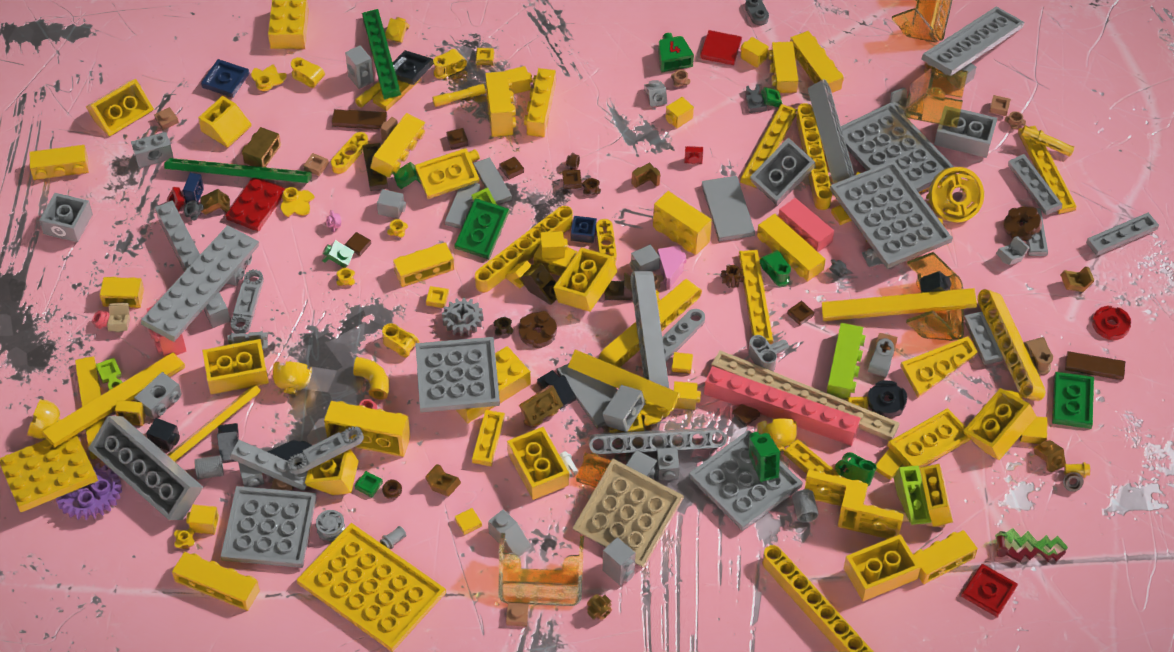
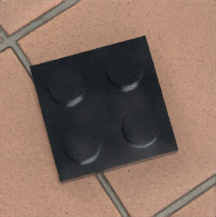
(411, 66)

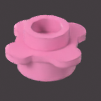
(333, 220)

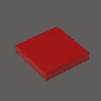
(721, 47)
(989, 590)

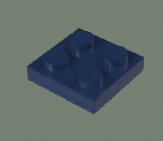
(225, 78)

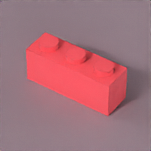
(806, 224)

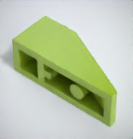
(912, 494)

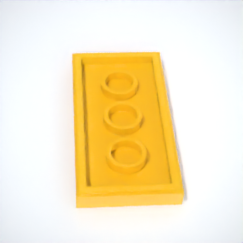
(929, 440)

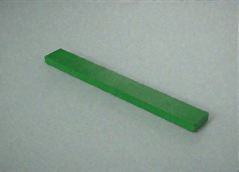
(381, 54)
(238, 170)

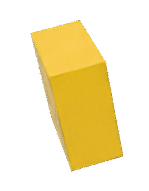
(131, 411)
(1036, 432)

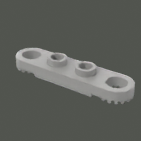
(247, 301)
(682, 332)
(325, 450)

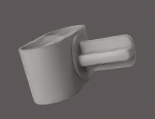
(765, 351)

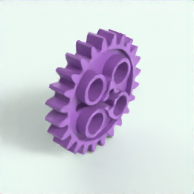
(84, 500)

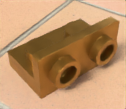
(540, 406)

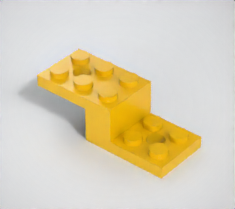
(851, 498)

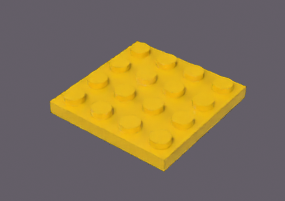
(47, 472)

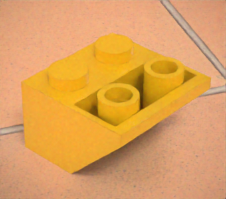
(224, 122)

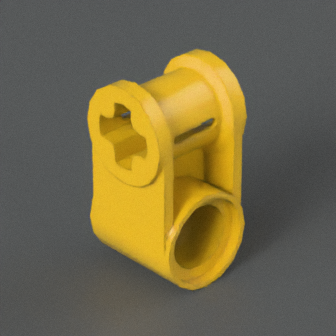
(448, 64)
(306, 72)
(401, 341)

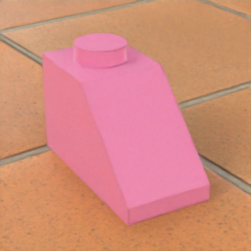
(671, 264)

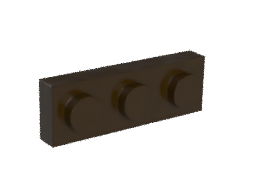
(376, 180)

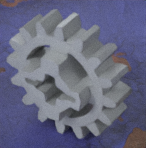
(454, 313)

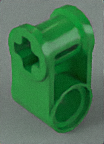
(776, 268)
(857, 468)

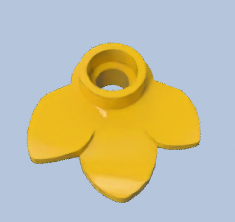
(267, 78)
(296, 201)
(653, 413)

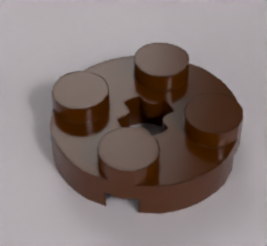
(1021, 214)
(537, 320)

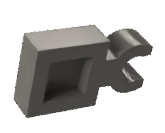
(755, 100)

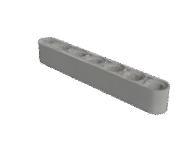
(830, 131)
(649, 327)
(648, 436)

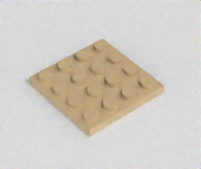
(628, 508)

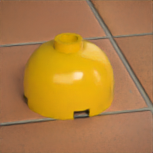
(291, 376)
(44, 416)
(781, 431)

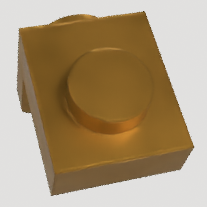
(644, 174)
(214, 201)
(1077, 280)
(1052, 454)
(441, 481)

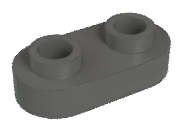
(754, 9)

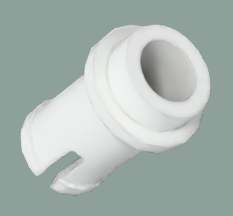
(566, 458)

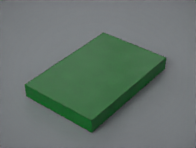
(482, 228)
(1073, 400)

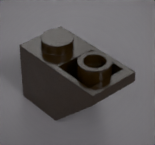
(540, 283)

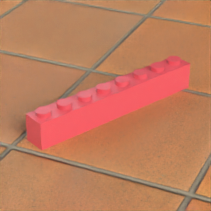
(782, 405)

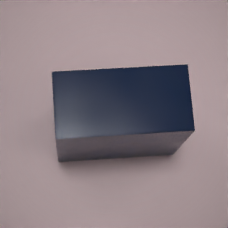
(193, 188)
(583, 229)

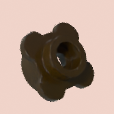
(503, 322)

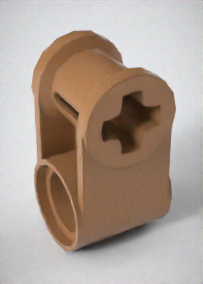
(1040, 355)

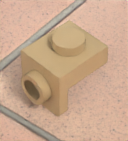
(119, 317)

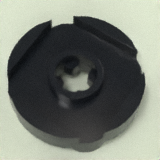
(887, 408)

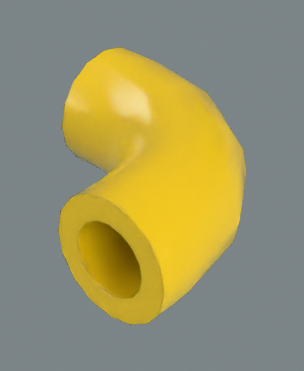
(375, 375)

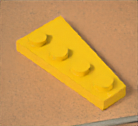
(934, 366)

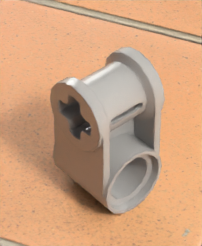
(881, 361)

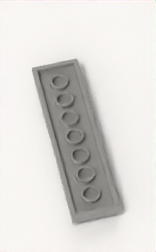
(972, 41)
(200, 283)

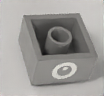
(66, 217)

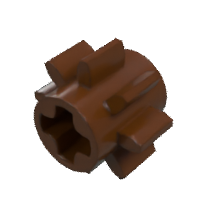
(732, 276)

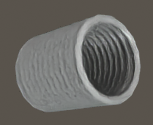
(209, 467)
(805, 505)

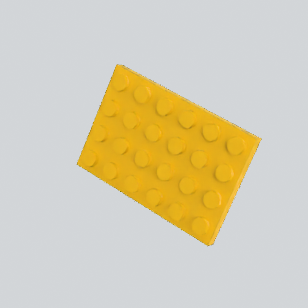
(371, 586)

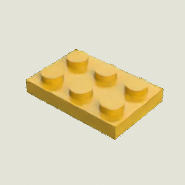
(447, 173)

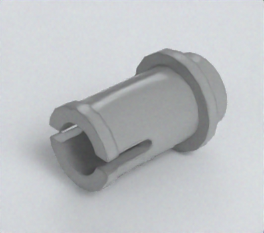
(393, 537)

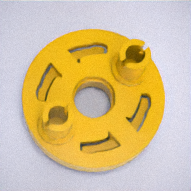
(941, 196)

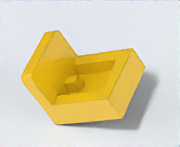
(396, 29)

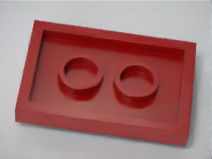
(255, 204)

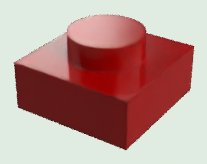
(693, 155)
(177, 197)

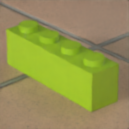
(845, 360)

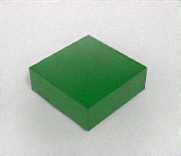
(771, 97)
(368, 484)

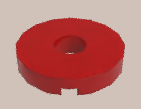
(1109, 331)

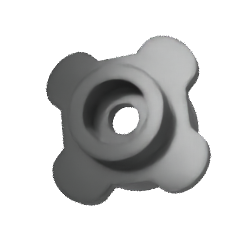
(193, 210)
(838, 268)

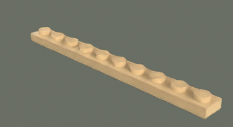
(870, 421)

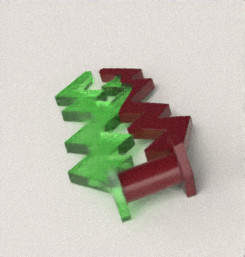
(1038, 546)

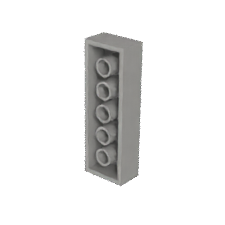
(145, 468)

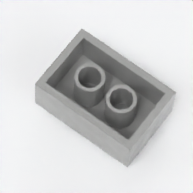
(971, 135)
(782, 171)

